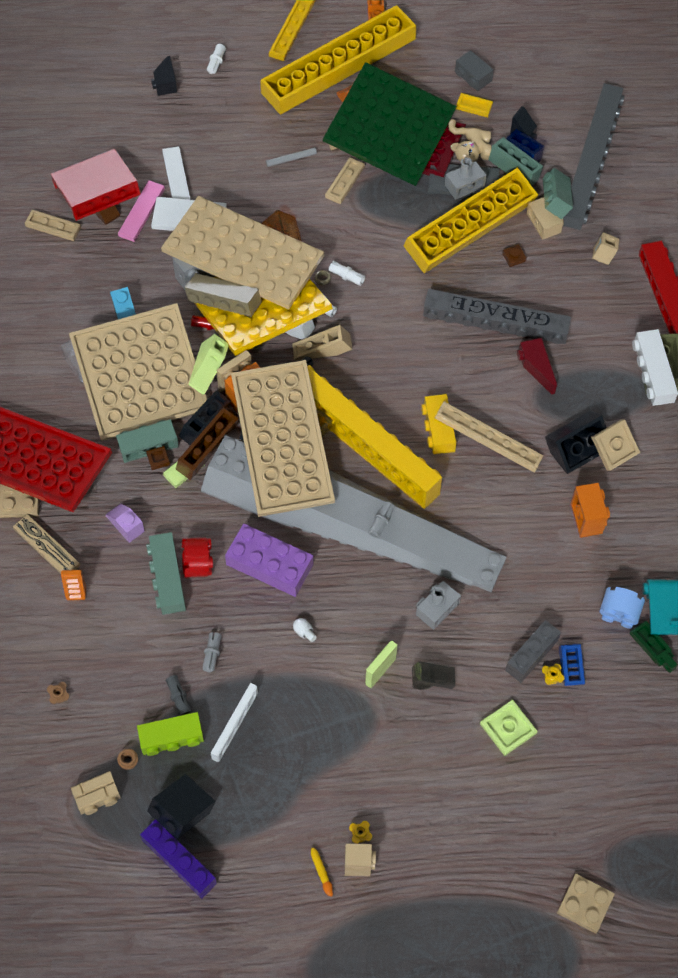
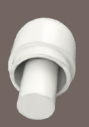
(304, 629)

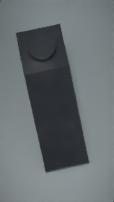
(203, 417)

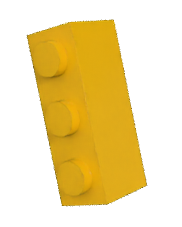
(441, 436)

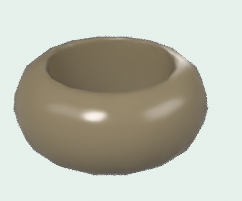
(322, 282)

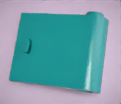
(662, 605)

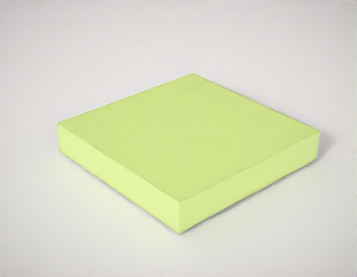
(381, 664)
(508, 727)

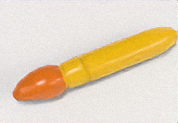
(327, 885)

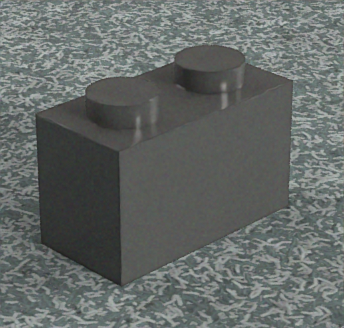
(474, 70)

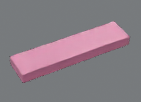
(141, 211)

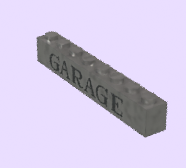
(496, 316)

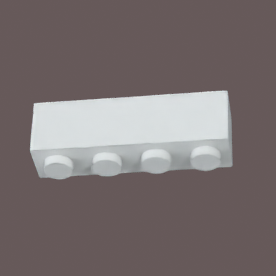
(655, 367)

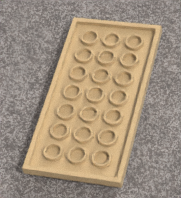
(243, 251)
(282, 438)

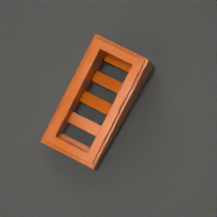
(73, 584)

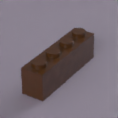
(206, 444)

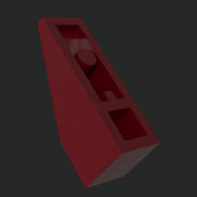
(537, 363)

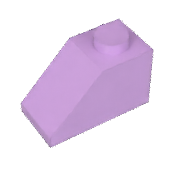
(126, 522)

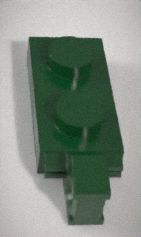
(654, 646)

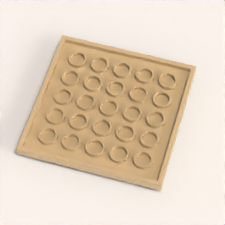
(137, 370)

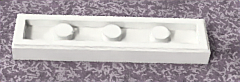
(234, 723)

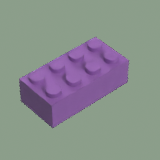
(269, 560)

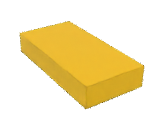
(474, 105)

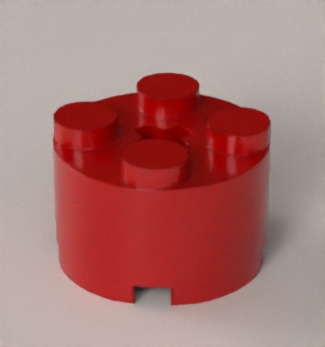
(196, 557)

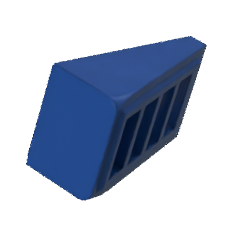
(579, 664)

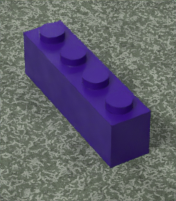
(178, 859)

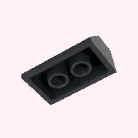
(573, 442)

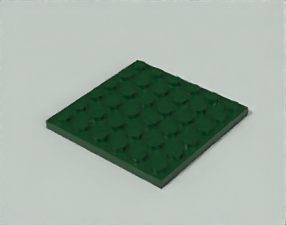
(389, 124)

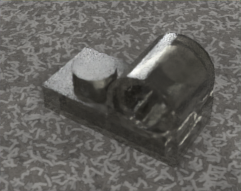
(428, 675)

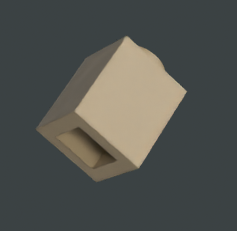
(605, 248)

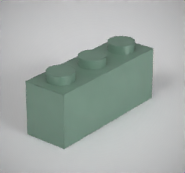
(509, 157)
(557, 193)
(136, 442)

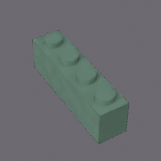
(166, 573)

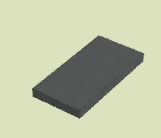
(437, 183)

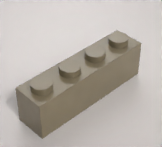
(223, 294)

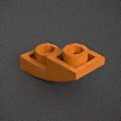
(374, 8)

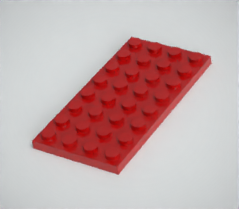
(47, 460)

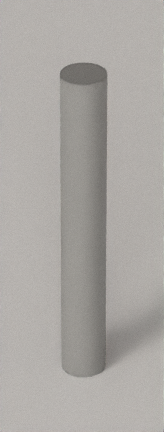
(290, 157)

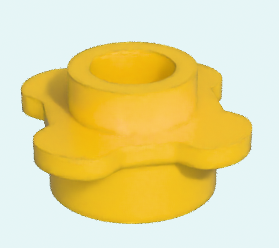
(549, 679)
(364, 827)

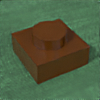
(514, 255)
(158, 458)

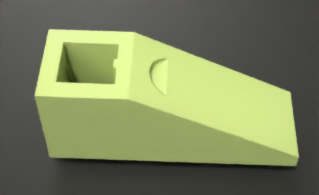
(208, 361)

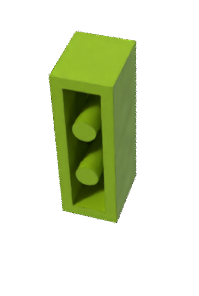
(170, 734)

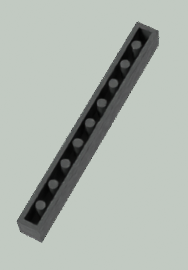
(592, 155)

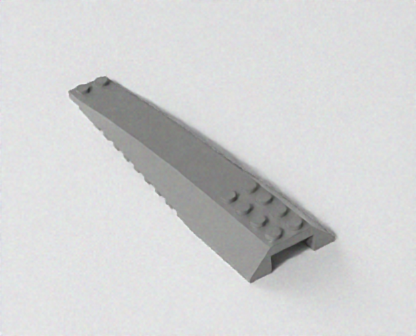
(405, 539)

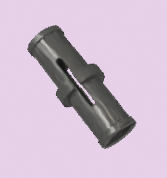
(178, 695)

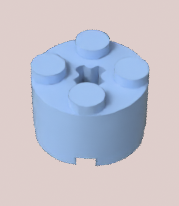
(621, 606)

